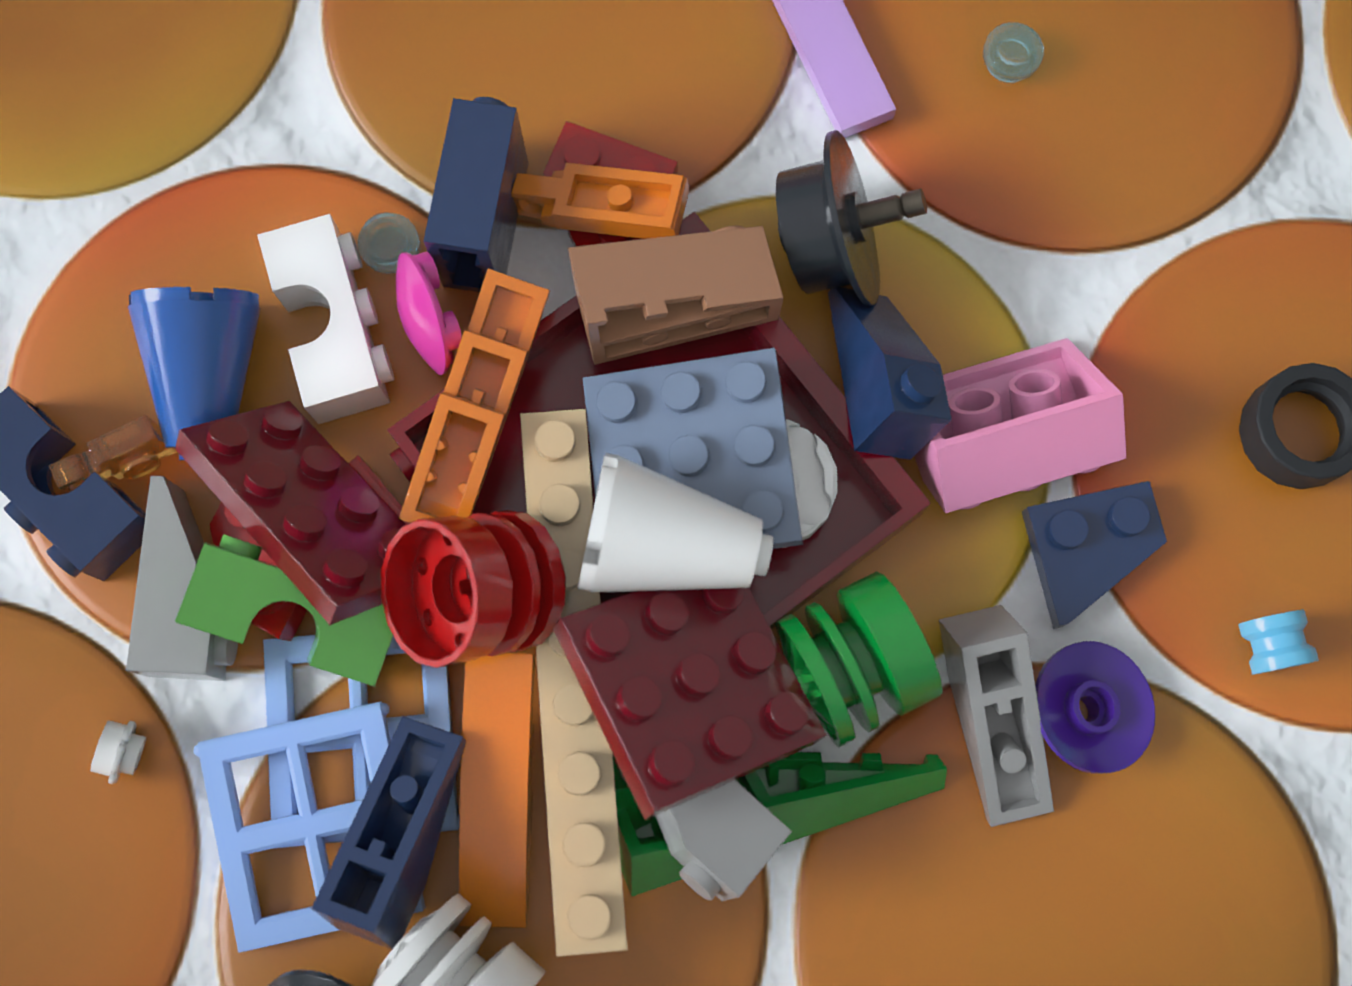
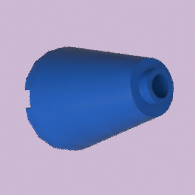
(194, 352)

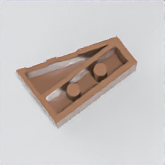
(673, 289)

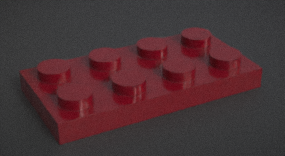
(297, 503)

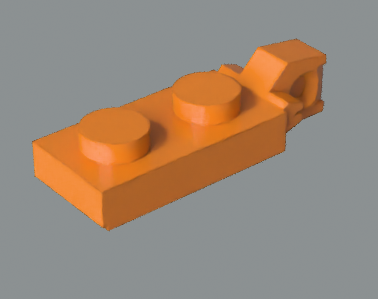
(604, 200)

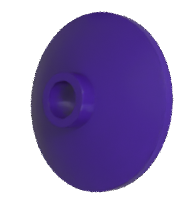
(1117, 705)

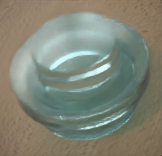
(1013, 52)
(385, 239)

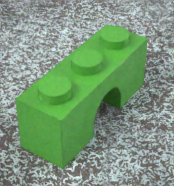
(235, 585)

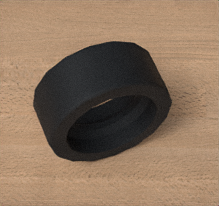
(1268, 451)

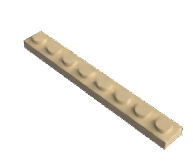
(575, 751)

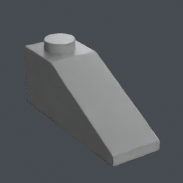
(166, 566)
(998, 712)
(721, 840)

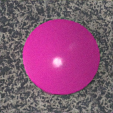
(428, 329)

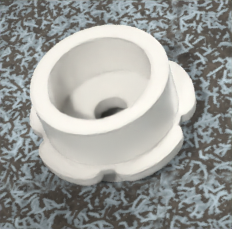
(118, 750)

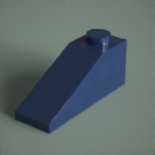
(888, 377)
(393, 836)

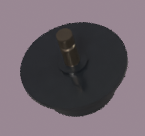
(830, 223)

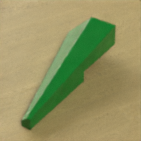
(796, 790)

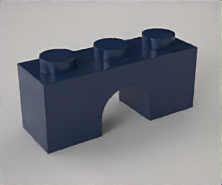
(90, 526)

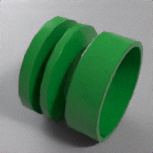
(863, 656)

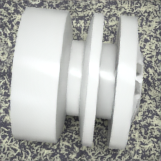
(438, 957)

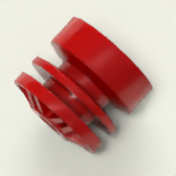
(472, 586)

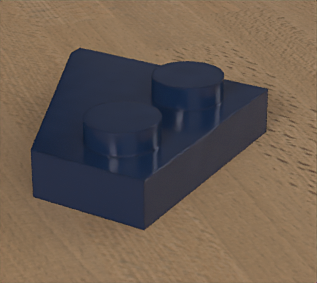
(1091, 544)

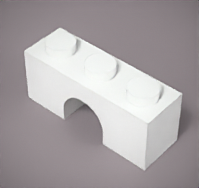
(341, 368)

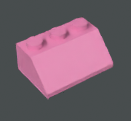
(1022, 426)

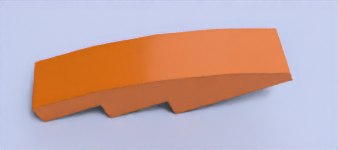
(476, 399)
(497, 789)

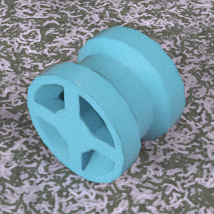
(1278, 642)

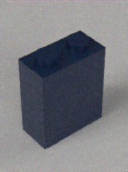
(472, 202)

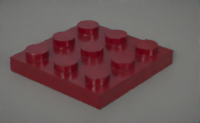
(687, 690)

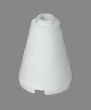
(667, 536)

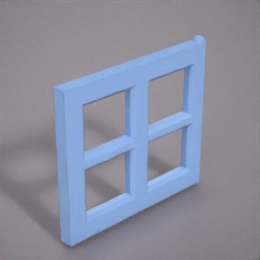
(279, 689)
(310, 825)

